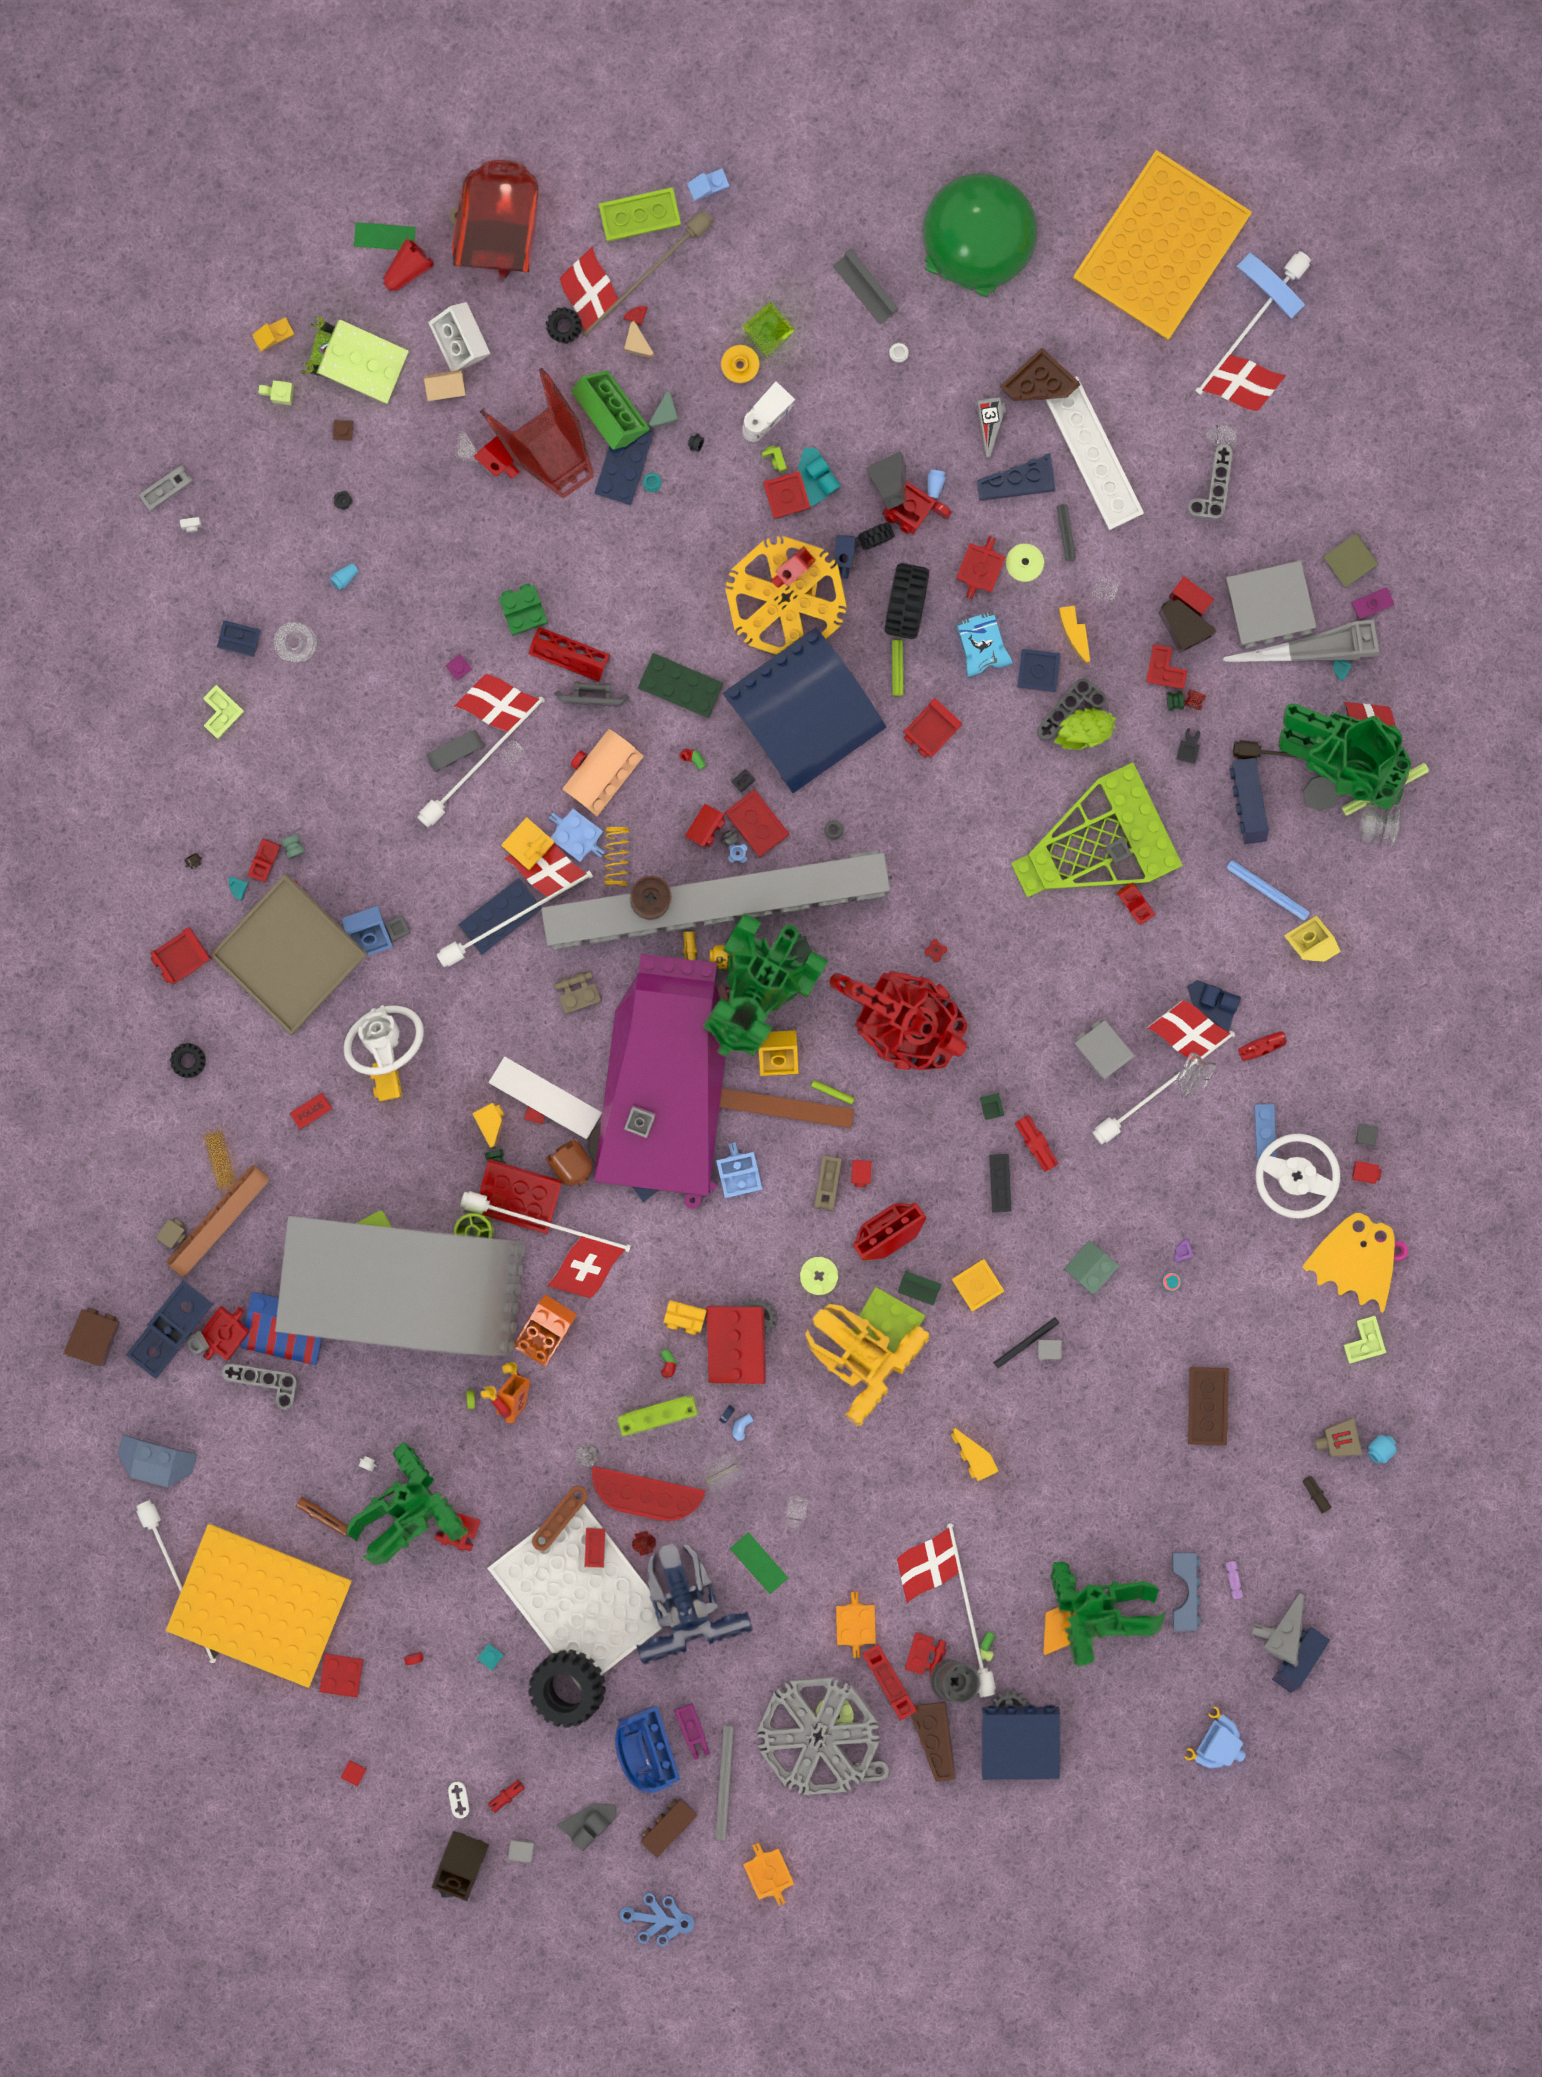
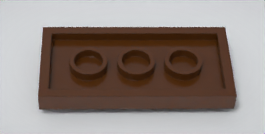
(1208, 1406)

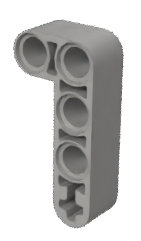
(1215, 482)
(260, 1381)

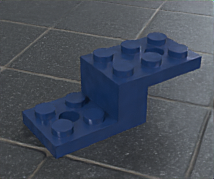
(169, 1329)

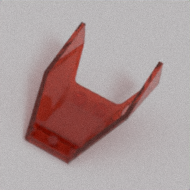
(550, 444)

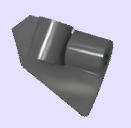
(588, 1824)

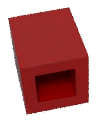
(1366, 1172)
(861, 1173)

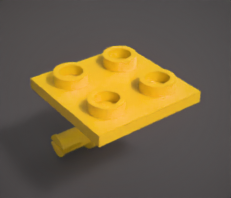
(527, 843)

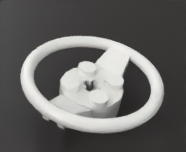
(379, 1036)
(1310, 1180)

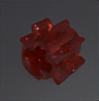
(644, 1543)

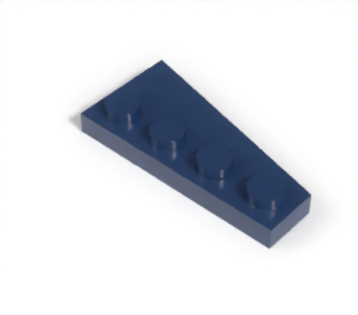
(1020, 480)

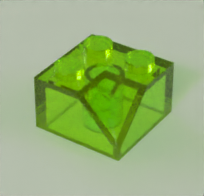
(768, 329)

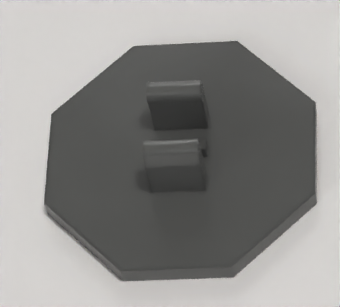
(1320, 794)

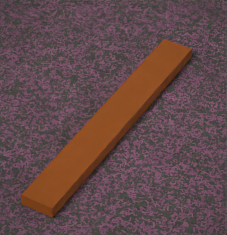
(786, 1108)

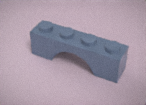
(1186, 1617)

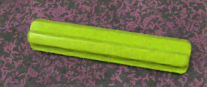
(897, 668)

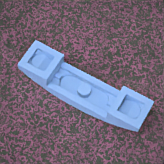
(1271, 285)

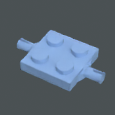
(576, 835)

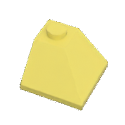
(1313, 941)

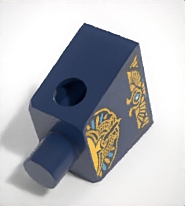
(849, 546)

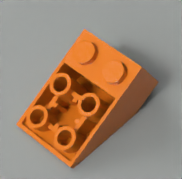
(545, 1330)

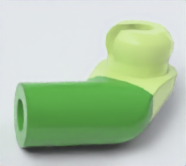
(985, 1645)

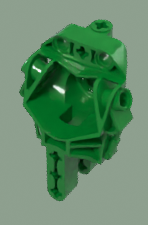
(1343, 741)

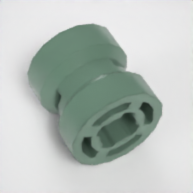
(293, 847)

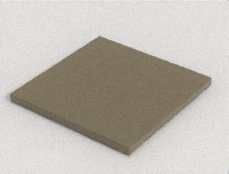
(288, 954)

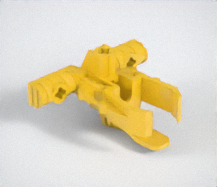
(864, 1356)

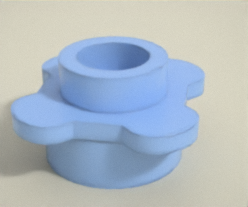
(737, 848)

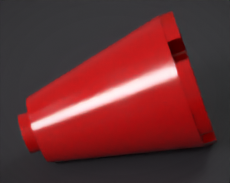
(406, 266)

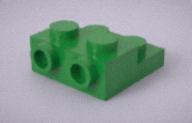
(523, 609)

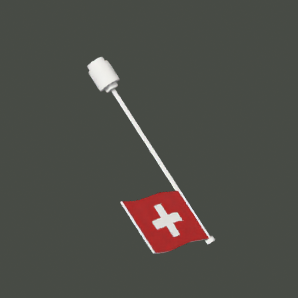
(584, 1264)

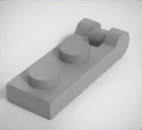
(165, 488)

